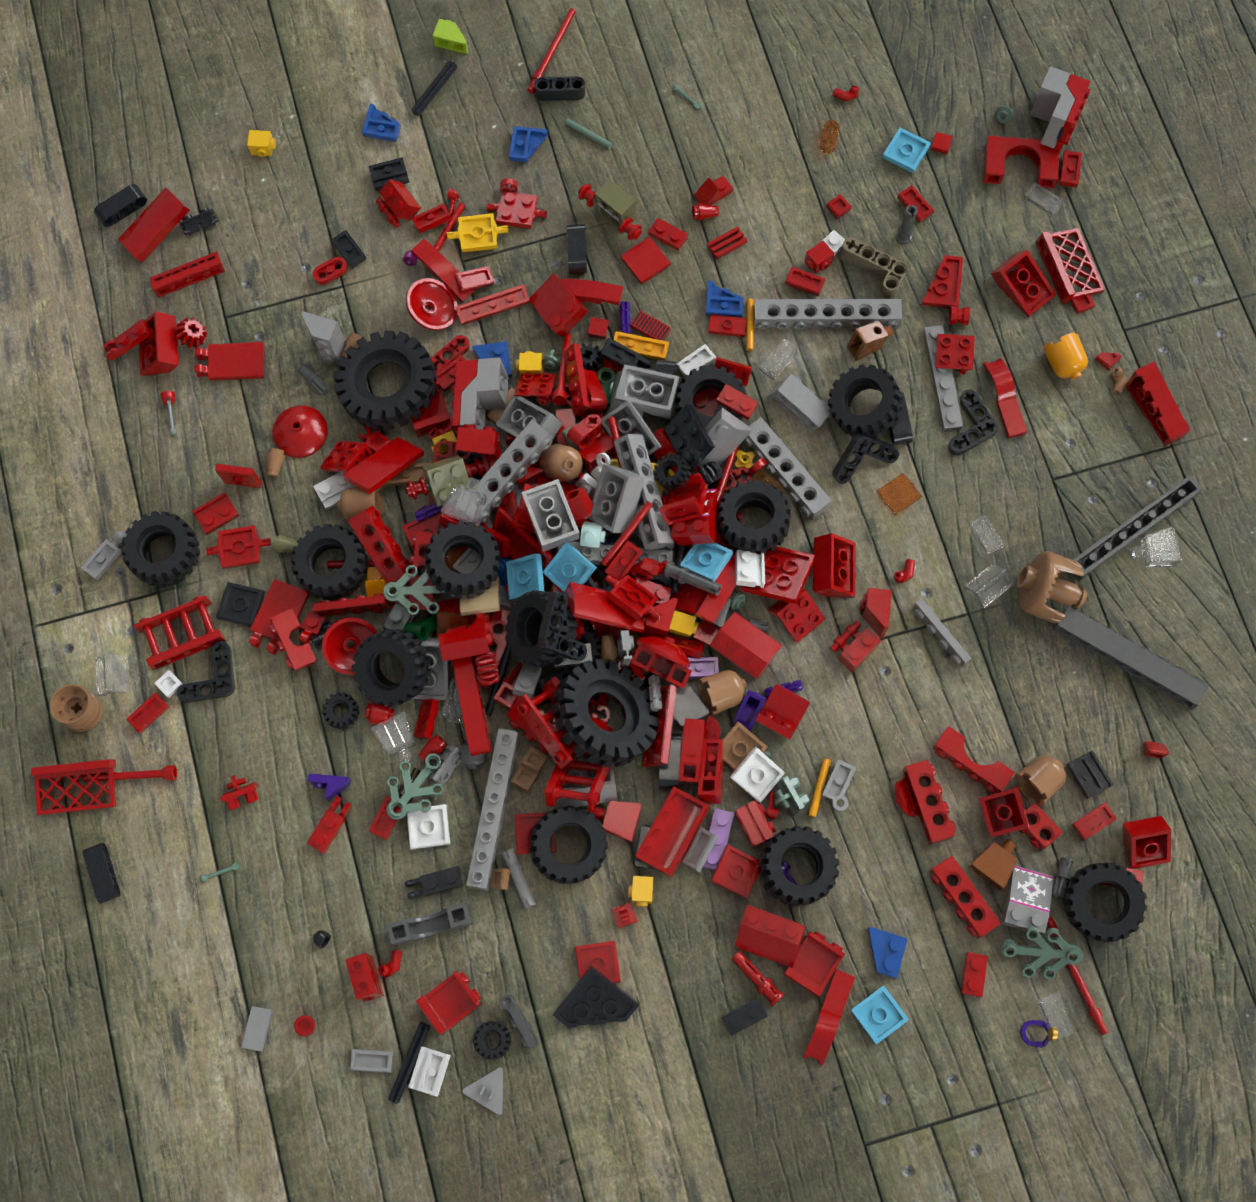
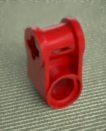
(585, 433)

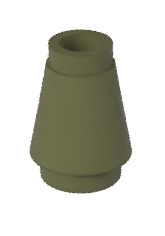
(283, 544)

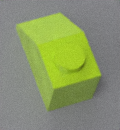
(449, 37)

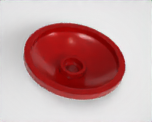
(437, 298)
(303, 440)
(335, 640)
(665, 648)

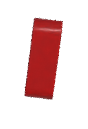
(596, 394)

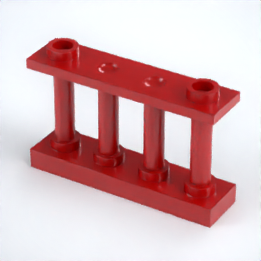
(193, 644)
(539, 723)
(560, 777)

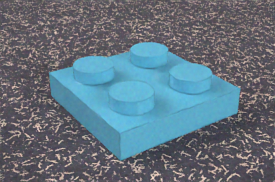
(906, 150)
(707, 560)
(568, 567)
(524, 575)
(879, 1015)

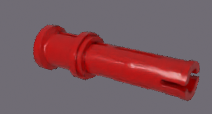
(763, 985)

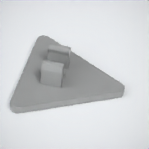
(488, 1091)

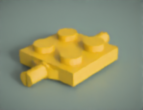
(477, 232)

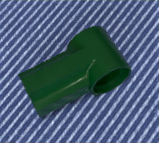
(607, 385)
(422, 628)

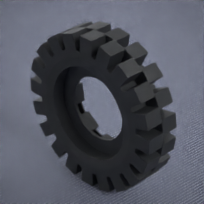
(387, 410)
(599, 744)

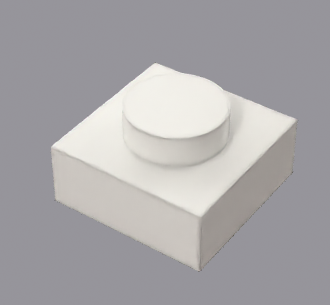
(834, 241)
(168, 683)

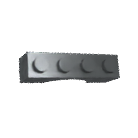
(430, 925)

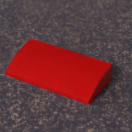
(153, 225)
(521, 542)
(594, 605)
(672, 832)

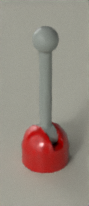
(168, 398)

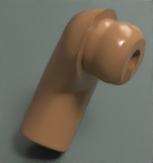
(1120, 379)

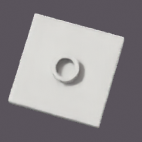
(757, 774)
(428, 828)

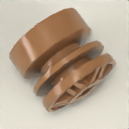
(76, 708)

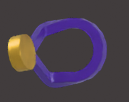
(1052, 1033)

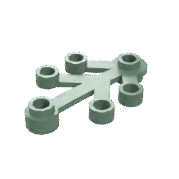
(416, 590)
(412, 789)
(1044, 952)

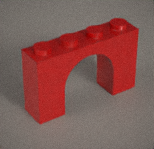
(1000, 148)
(465, 642)

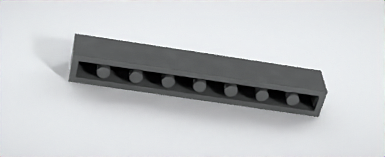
(1137, 526)
(1131, 658)

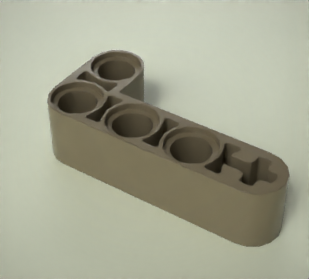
(850, 253)

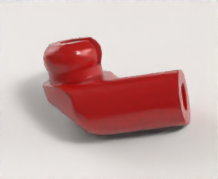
(440, 431)
(907, 573)
(393, 966)

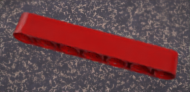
(471, 703)

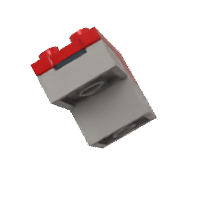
(1060, 104)
(477, 388)

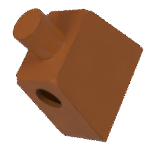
(868, 339)
(996, 863)

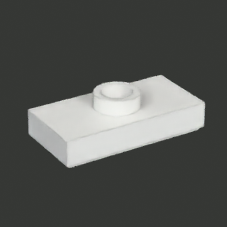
(698, 358)

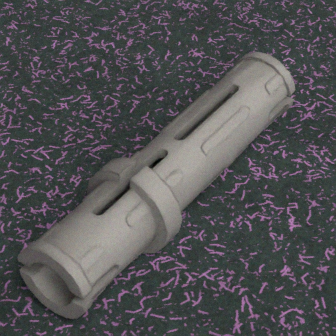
(518, 878)

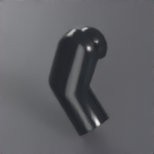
(318, 639)

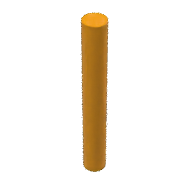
(750, 325)
(819, 788)

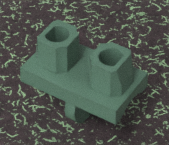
(789, 797)

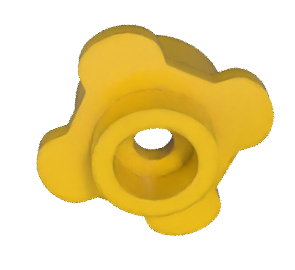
(740, 456)

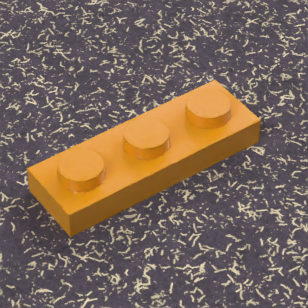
(645, 346)

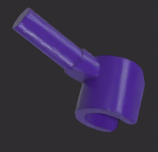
(785, 868)

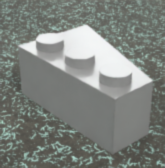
(801, 401)

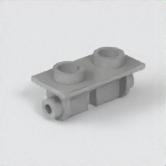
(451, 759)

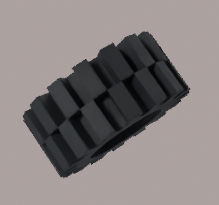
(679, 477)
(332, 702)
(482, 1049)

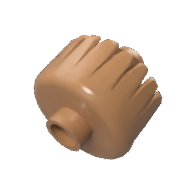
(1044, 580)

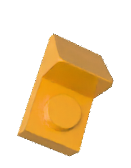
(375, 582)

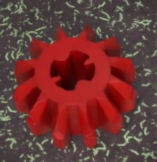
(190, 332)
(487, 669)

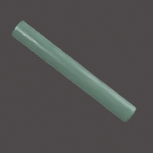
(588, 133)

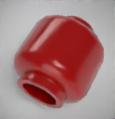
(377, 713)

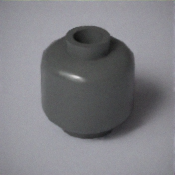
(472, 761)

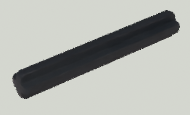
(434, 88)
(409, 1062)

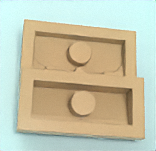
(486, 602)

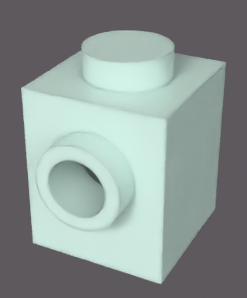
(592, 535)

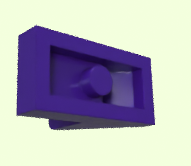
(749, 709)
(334, 784)

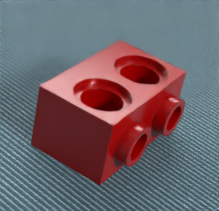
(1041, 823)

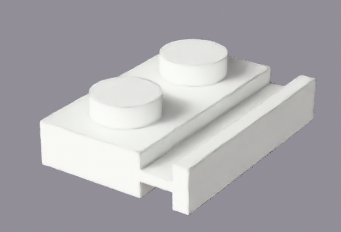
(331, 490)
(750, 569)
(429, 1071)

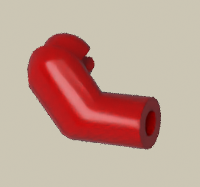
(846, 95)

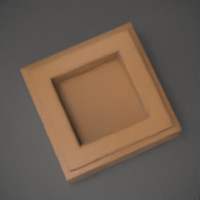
(500, 879)

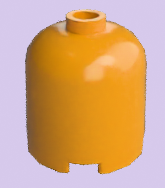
(1067, 356)

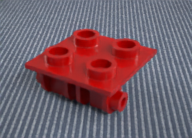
(955, 352)
(536, 385)

